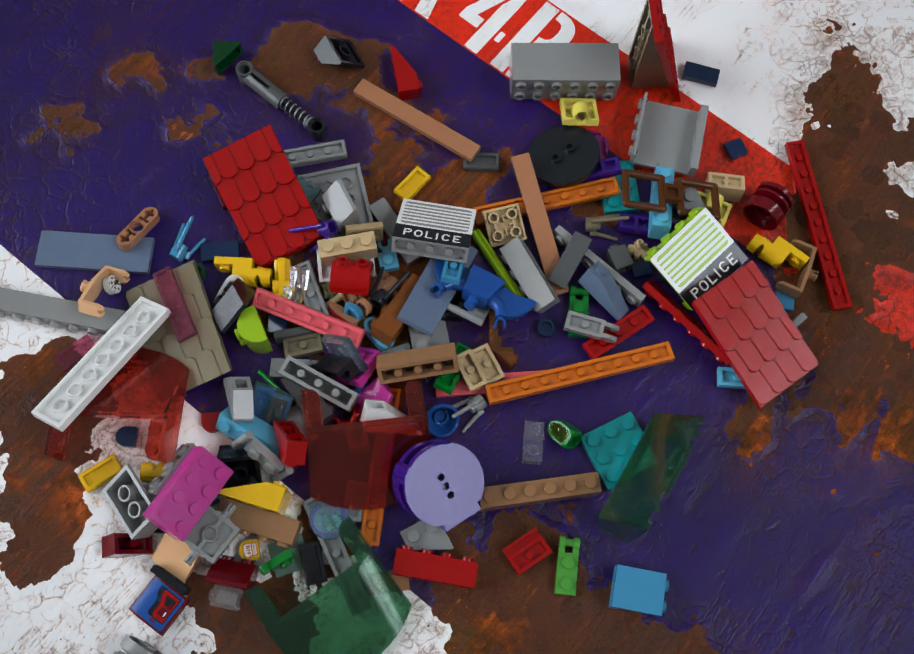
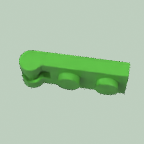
(567, 566)

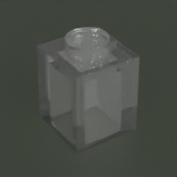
(225, 597)

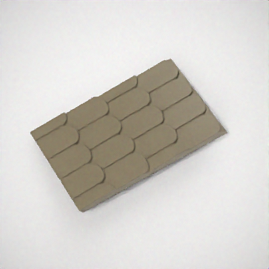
(202, 353)

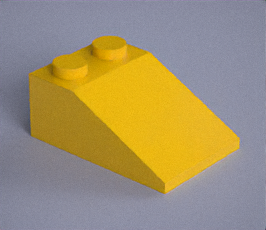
(264, 495)

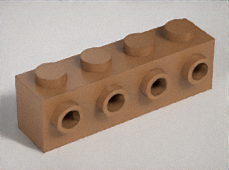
(417, 363)
(263, 523)

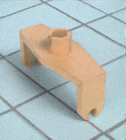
(92, 289)

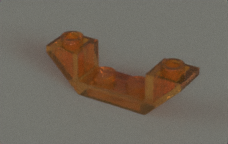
(504, 355)

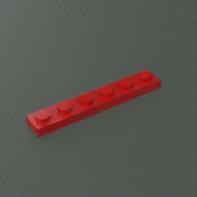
(680, 315)

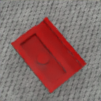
(527, 551)

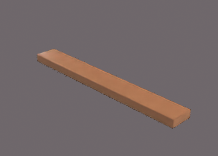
(417, 120)
(537, 216)

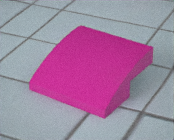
(370, 357)

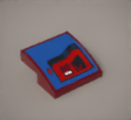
(159, 605)

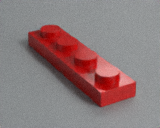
(628, 326)

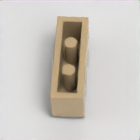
(351, 246)

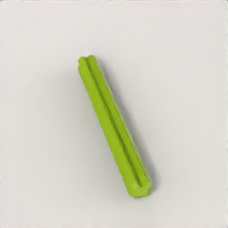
(495, 262)

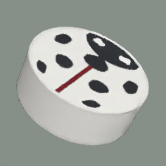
(111, 285)

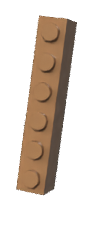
(540, 491)

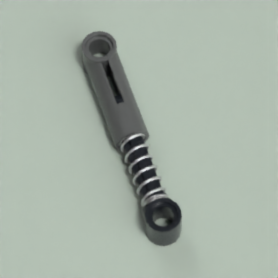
(280, 99)

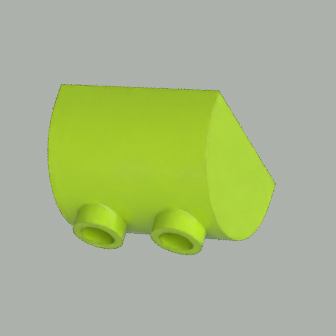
(252, 332)

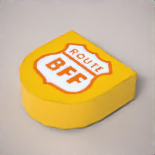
(250, 549)

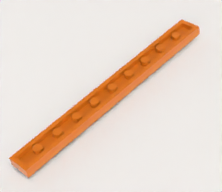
(579, 373)

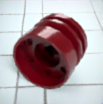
(768, 205)

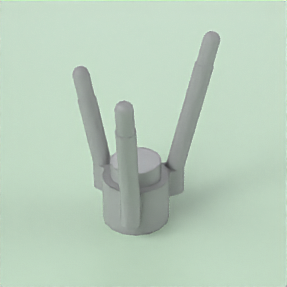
(474, 404)

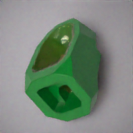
(564, 433)

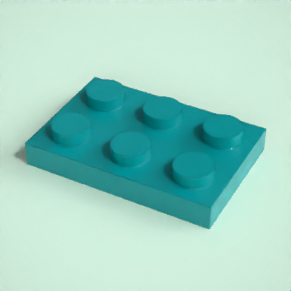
(614, 204)

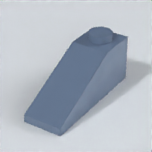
(604, 289)

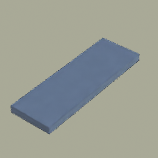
(92, 252)
(422, 308)

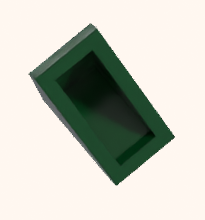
(225, 54)

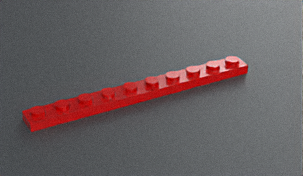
(818, 226)

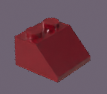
(233, 573)

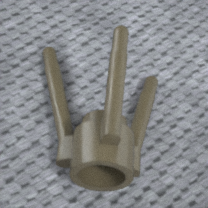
(593, 224)

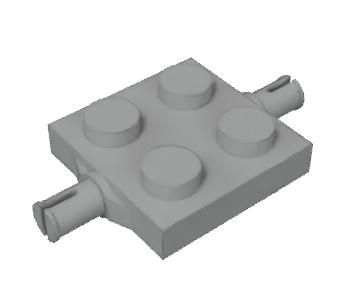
(212, 535)

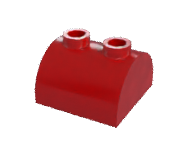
(351, 276)

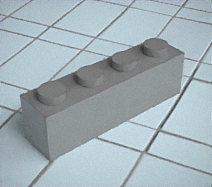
(529, 275)
(320, 383)

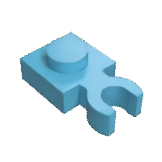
(387, 258)

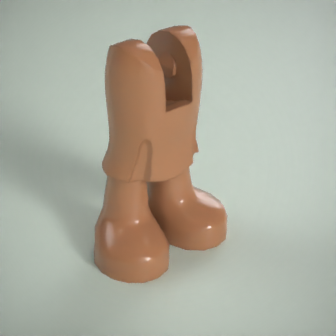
(385, 283)

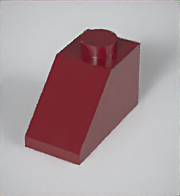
(120, 546)

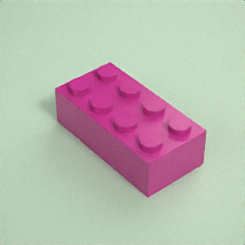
(188, 493)

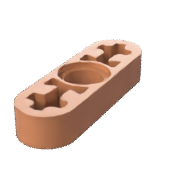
(137, 236)

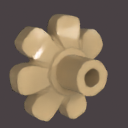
(638, 249)

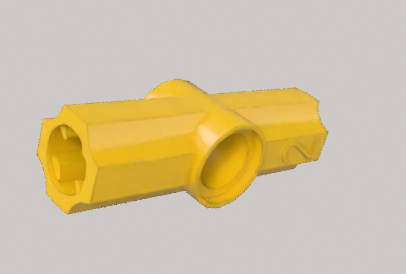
(281, 275)

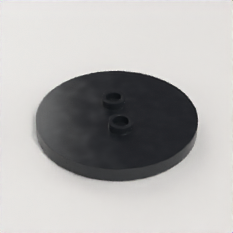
(564, 156)

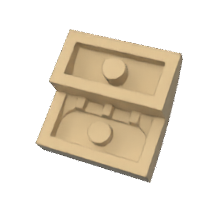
(479, 367)

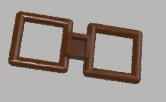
(667, 193)

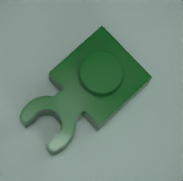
(282, 560)

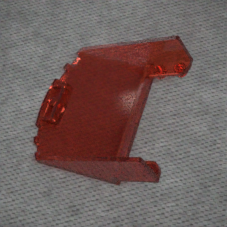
(145, 388)
(356, 460)

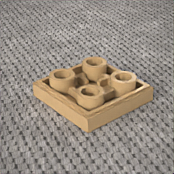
(504, 224)

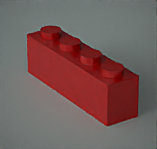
(435, 568)

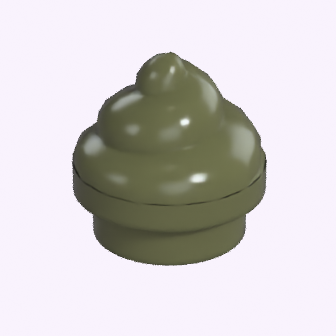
(325, 289)

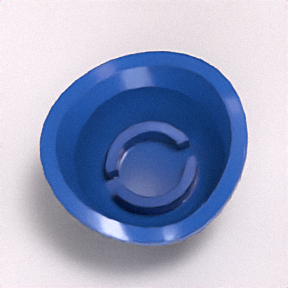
(441, 421)

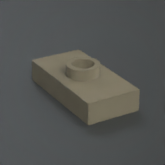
(303, 345)

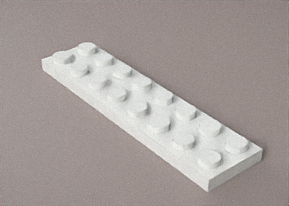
(100, 364)

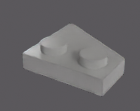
(426, 537)

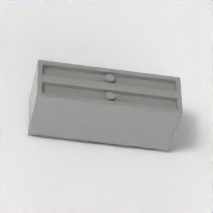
(564, 70)

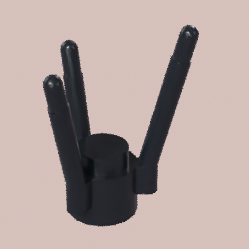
(381, 297)

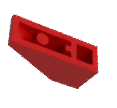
(405, 77)
(290, 443)

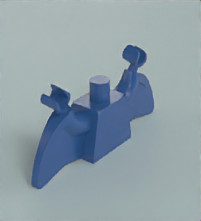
(484, 290)

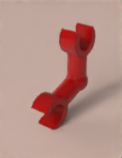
(355, 417)

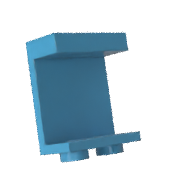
(638, 590)

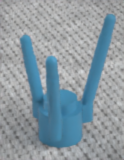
(179, 250)

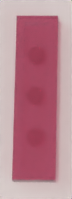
(174, 300)

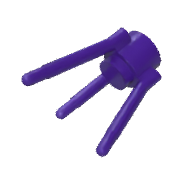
(326, 229)

